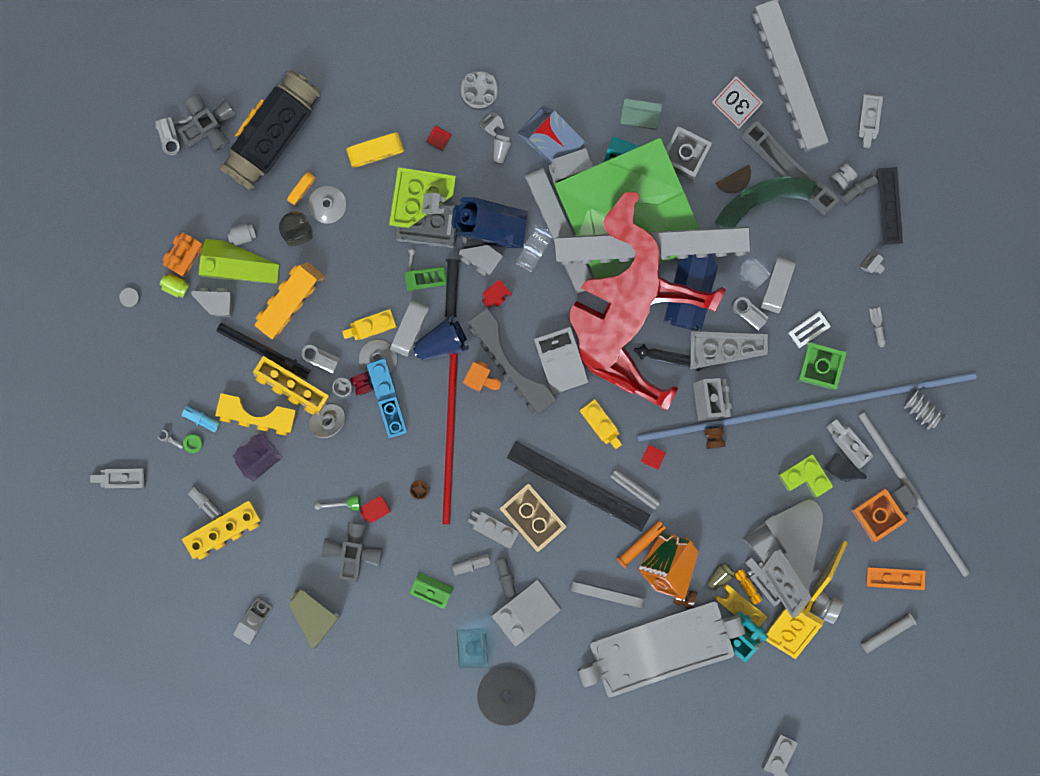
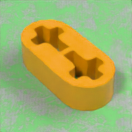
(301, 188)

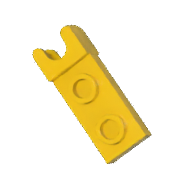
(735, 602)

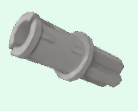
(204, 503)
(471, 564)

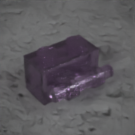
(256, 456)

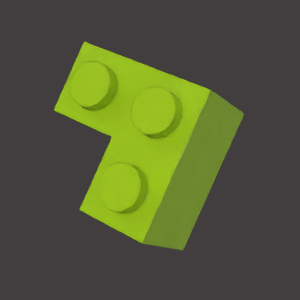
(806, 471)

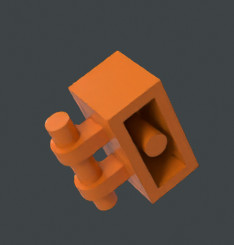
(183, 254)
(479, 377)

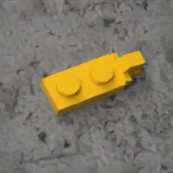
(370, 326)
(601, 423)

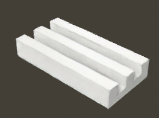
(796, 338)

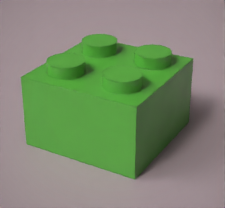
(821, 366)

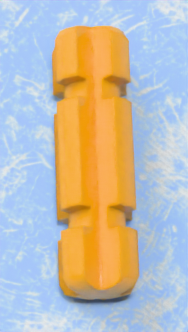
(748, 586)

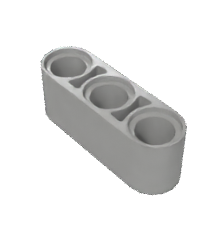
(778, 284)
(409, 328)

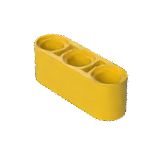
(375, 150)

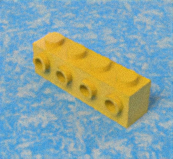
(290, 385)
(222, 529)

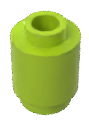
(174, 285)

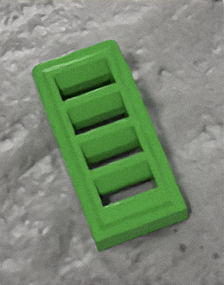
(413, 278)

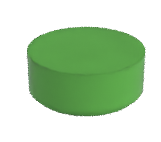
(192, 443)

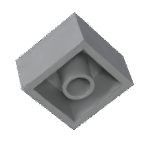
(687, 152)

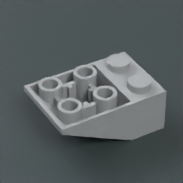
(561, 360)

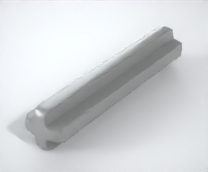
(635, 489)

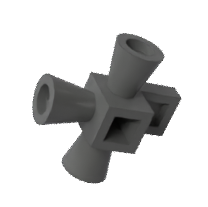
(205, 123)
(351, 553)

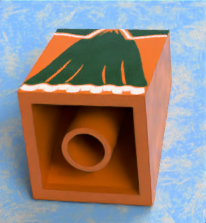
(670, 565)

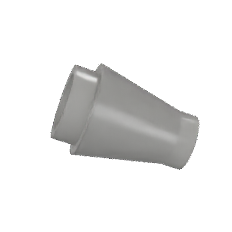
(500, 148)

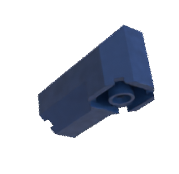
(490, 222)
(698, 275)

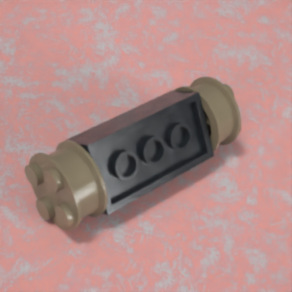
(270, 130)

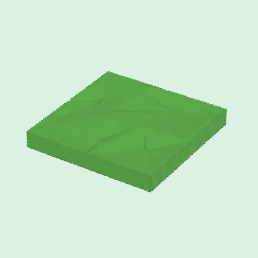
(642, 170)

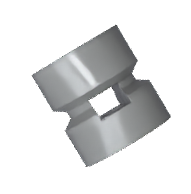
(826, 607)

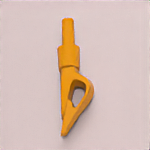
(250, 116)

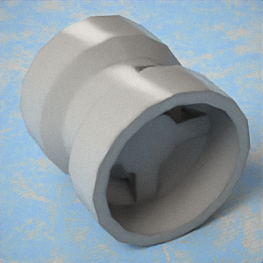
(843, 176)
(342, 387)

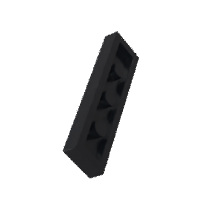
(889, 206)

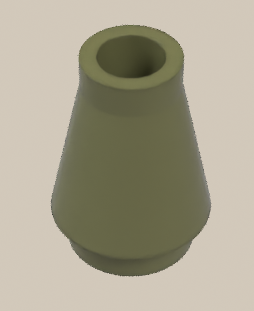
(721, 576)

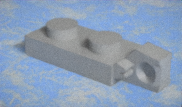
(870, 118)
(849, 444)
(120, 478)
(761, 581)

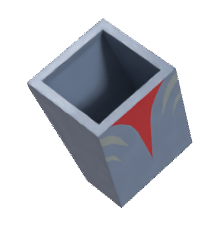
(550, 135)

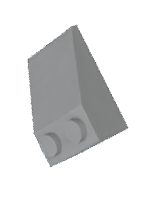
(526, 613)

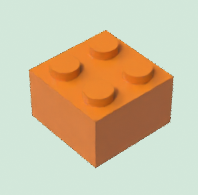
(879, 515)

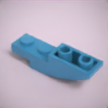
(386, 398)

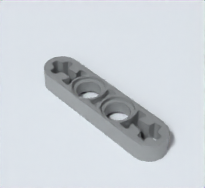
(607, 594)

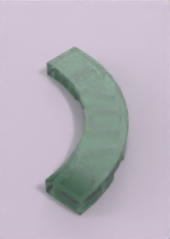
(762, 192)

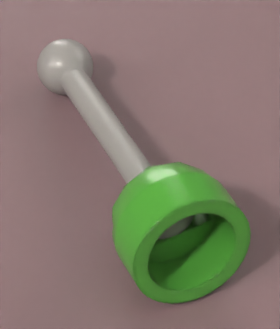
(353, 503)

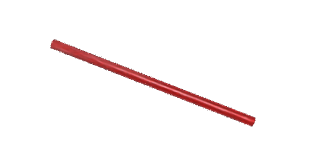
(449, 439)

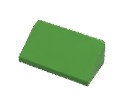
(431, 590)

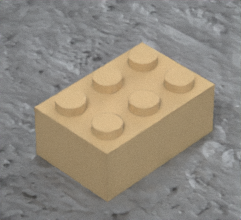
(533, 517)

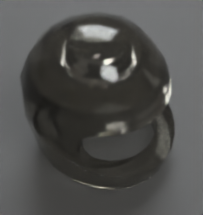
(295, 225)

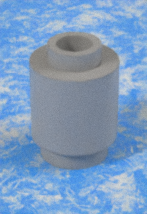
(241, 234)

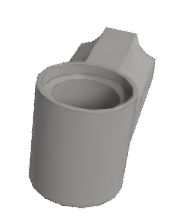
(168, 134)
(750, 314)
(322, 359)

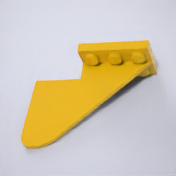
(795, 633)

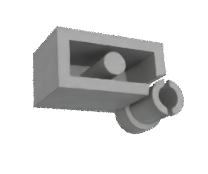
(779, 755)

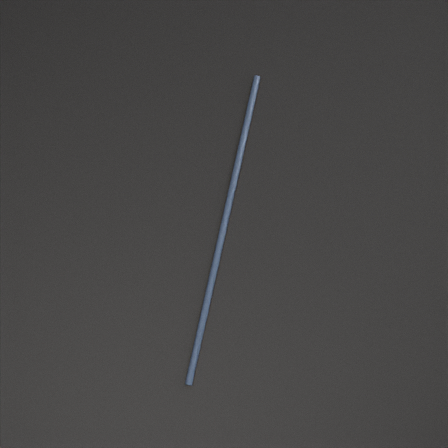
(806, 406)

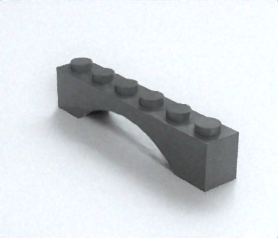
(768, 148)
(535, 393)

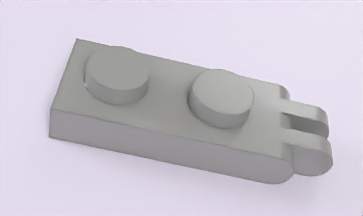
(493, 529)

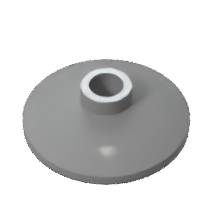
(327, 214)
(377, 347)
(328, 422)

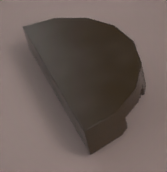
(735, 182)

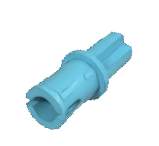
(200, 419)

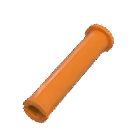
(646, 539)

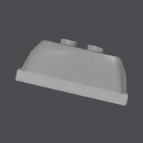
(765, 544)

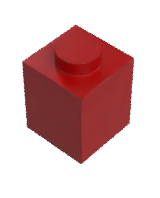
(375, 509)

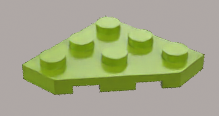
(410, 192)

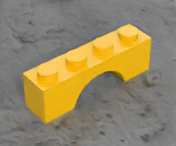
(232, 408)

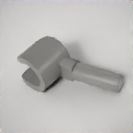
(168, 438)

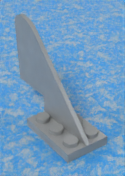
(799, 536)

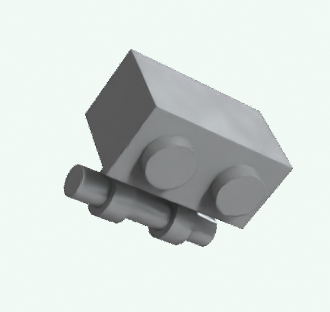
(712, 399)

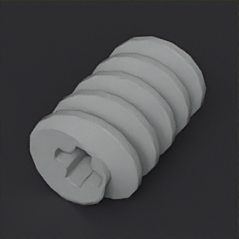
(924, 410)

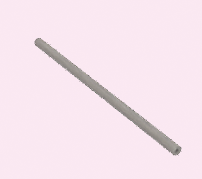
(921, 505)

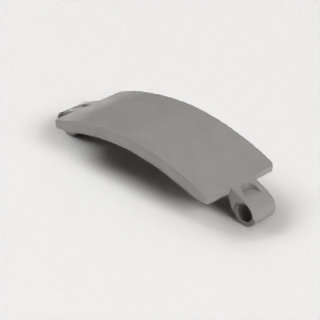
(661, 649)

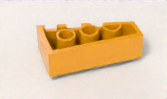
(288, 299)

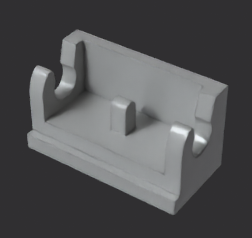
(569, 165)

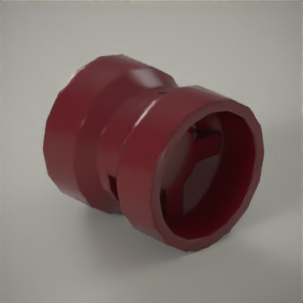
(361, 384)

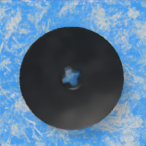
(514, 683)

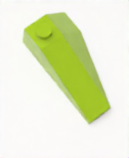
(231, 262)

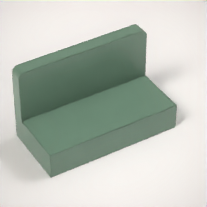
(641, 114)

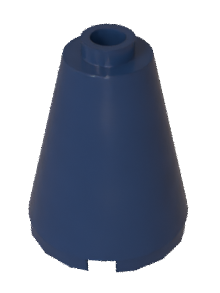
(442, 340)

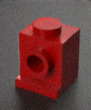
(495, 294)

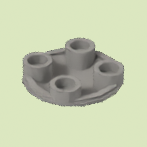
(479, 89)

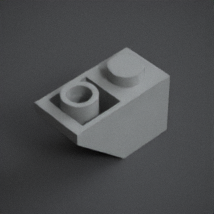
(482, 257)
(215, 303)
(253, 621)

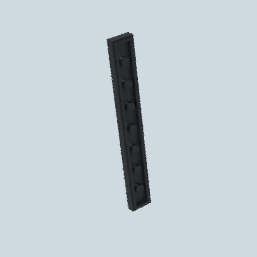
(578, 486)

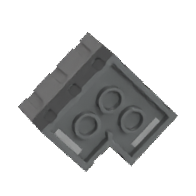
(431, 230)

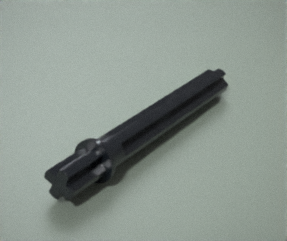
(285, 362)

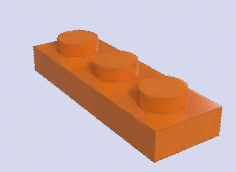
(895, 578)

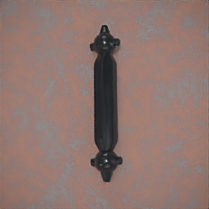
(664, 356)

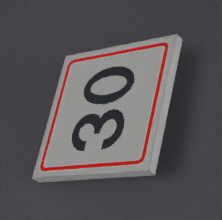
(737, 102)

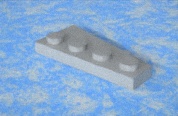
(721, 347)

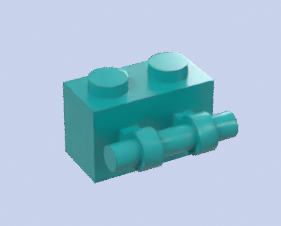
(747, 644)

